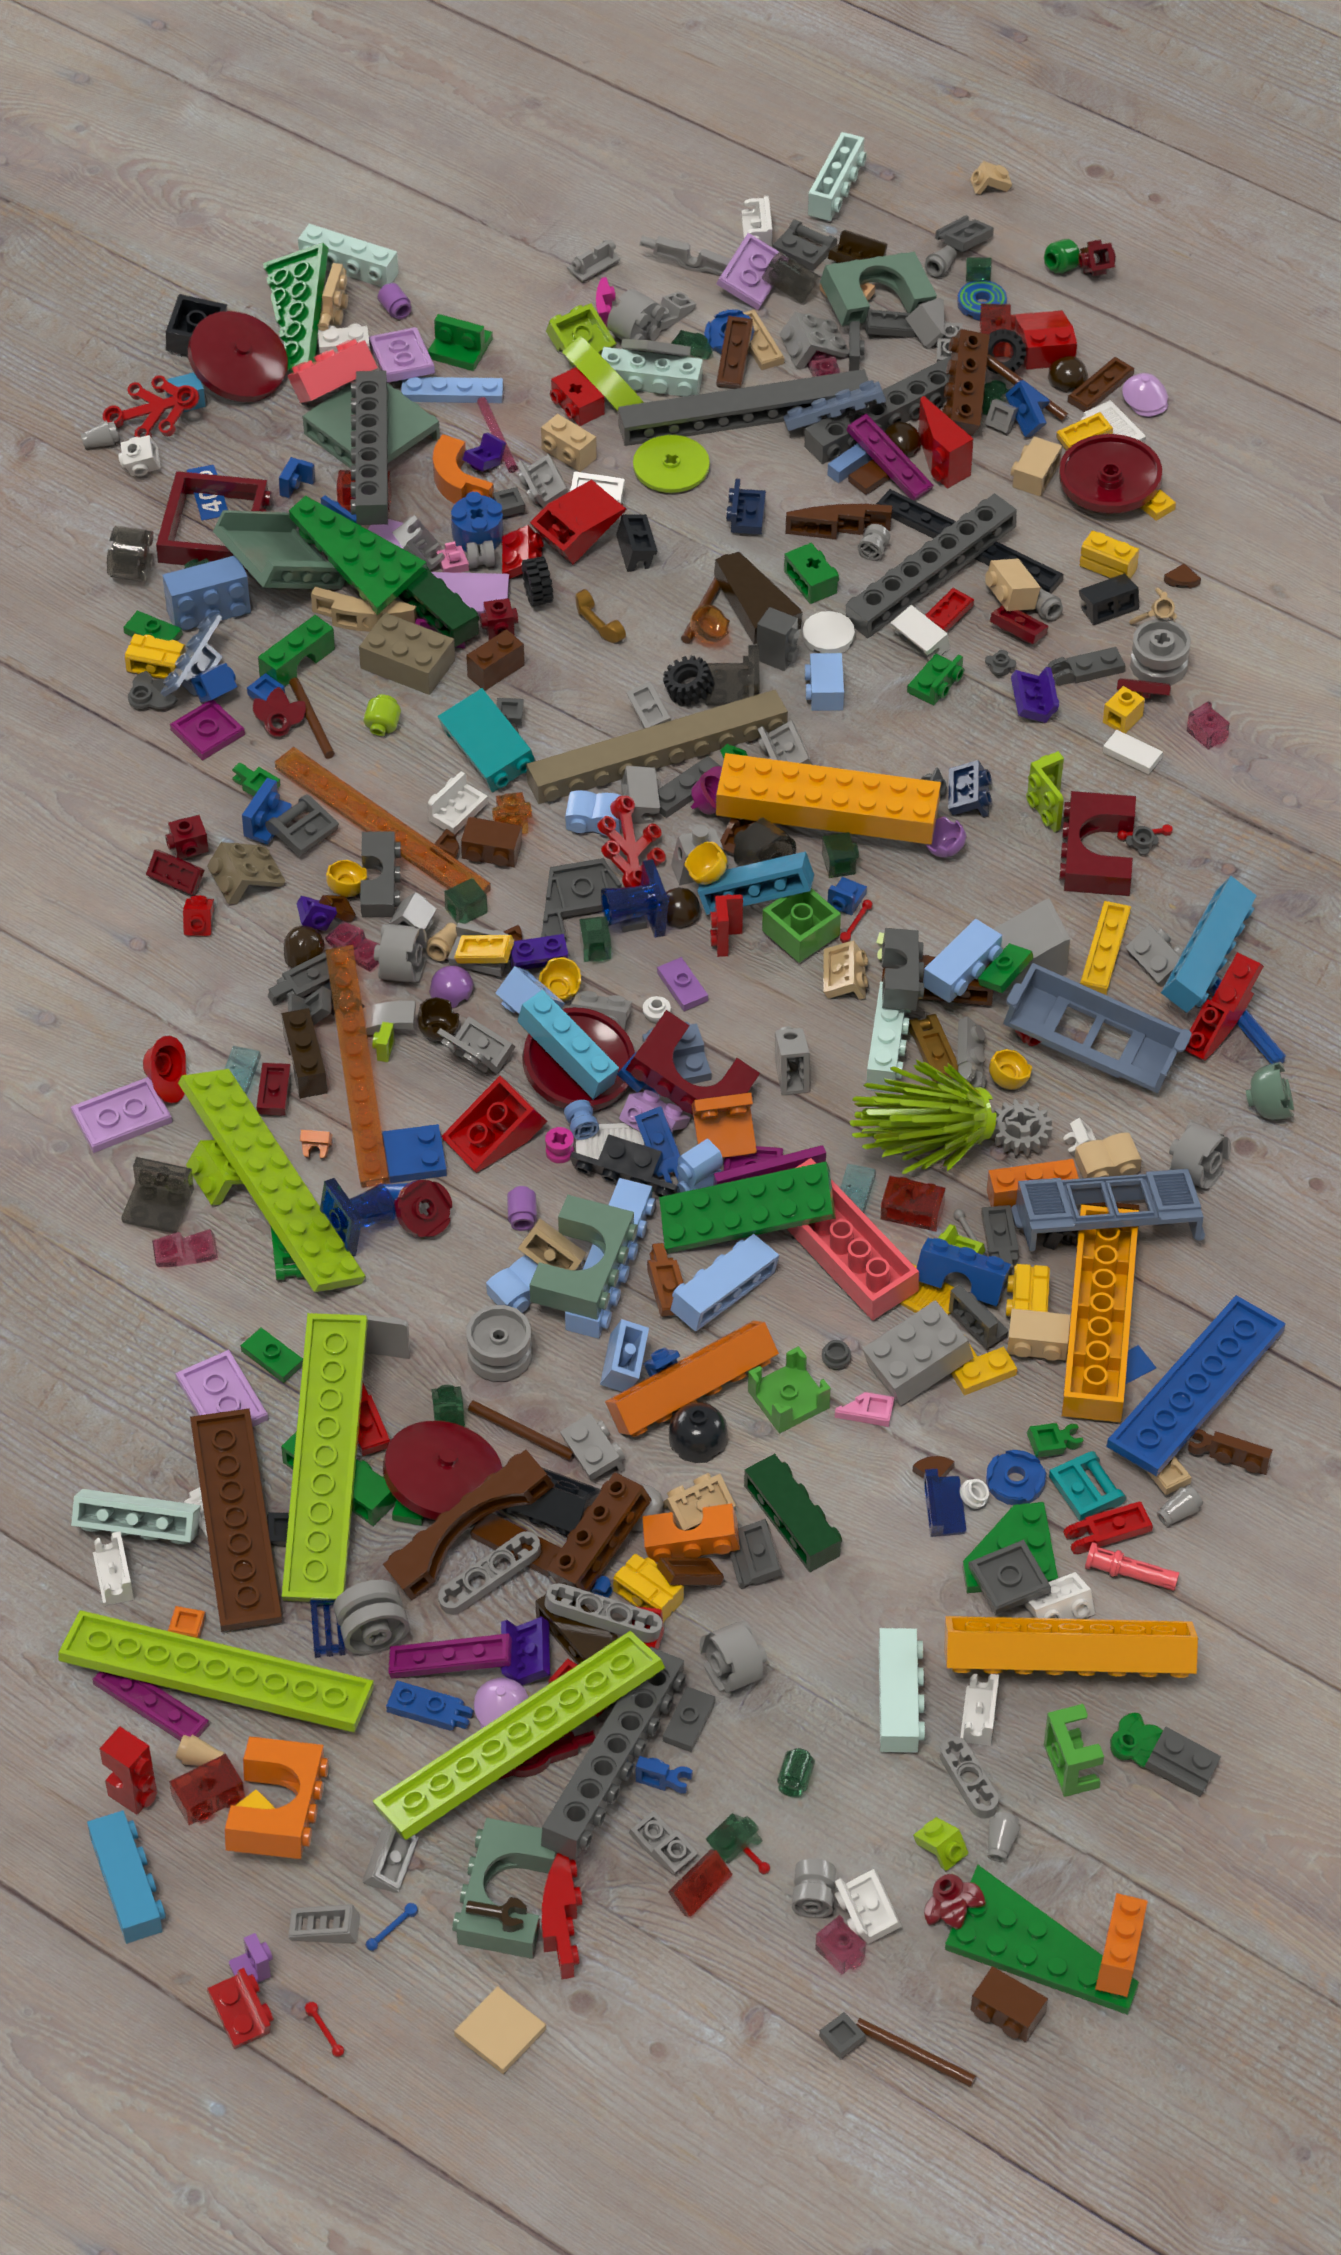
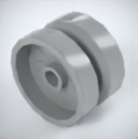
(1160, 651)
(499, 1343)
(371, 1616)

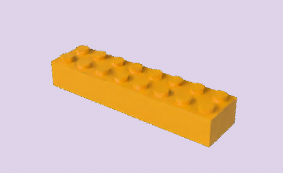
(828, 798)
(1100, 1321)
(1070, 1646)

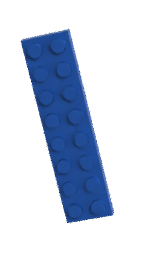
(1195, 1385)

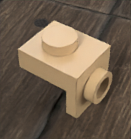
(990, 175)

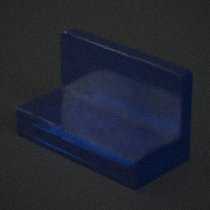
(944, 1504)

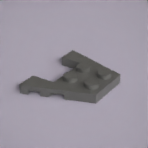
(577, 891)

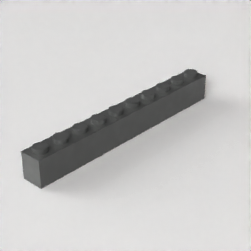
(729, 408)

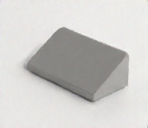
(389, 1860)

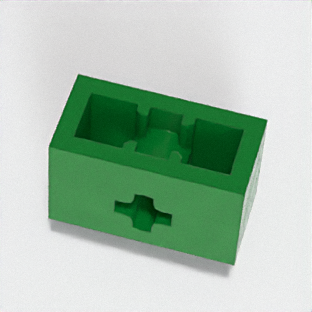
(811, 573)

